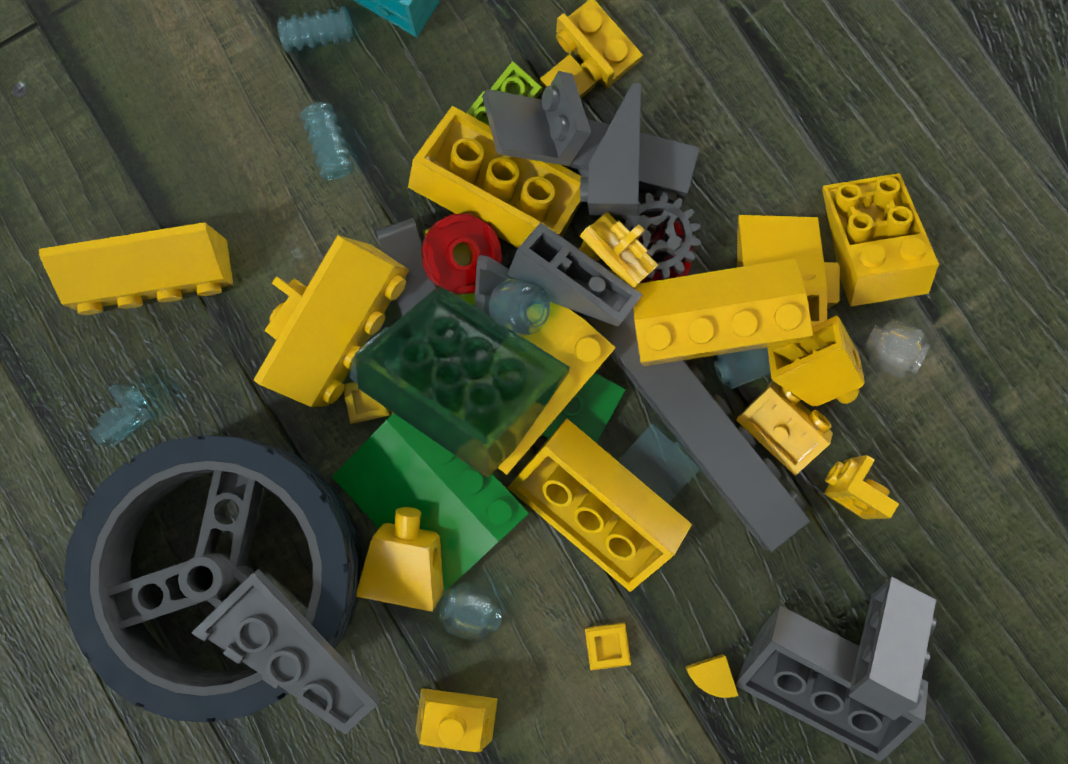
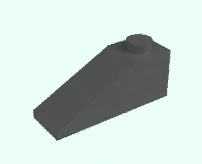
(615, 164)
(572, 277)

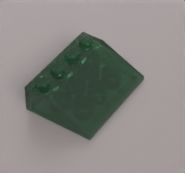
(460, 378)

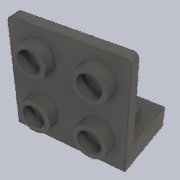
(542, 128)

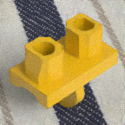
(618, 249)

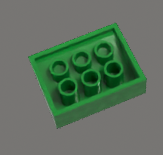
(456, 501)

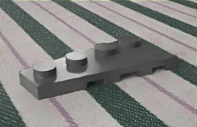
(277, 641)

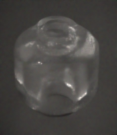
(898, 348)

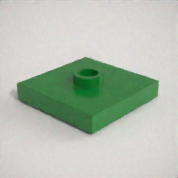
(590, 407)

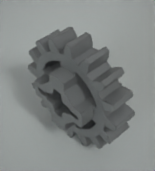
(670, 244)

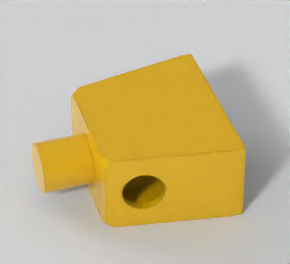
(819, 368)
(403, 564)
(455, 720)

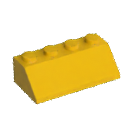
(511, 194)
(139, 268)
(722, 312)
(332, 322)
(574, 344)
(600, 506)

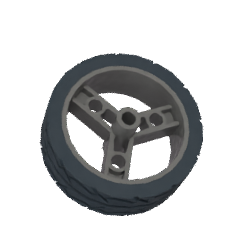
(110, 610)

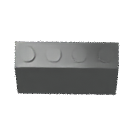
(810, 676)

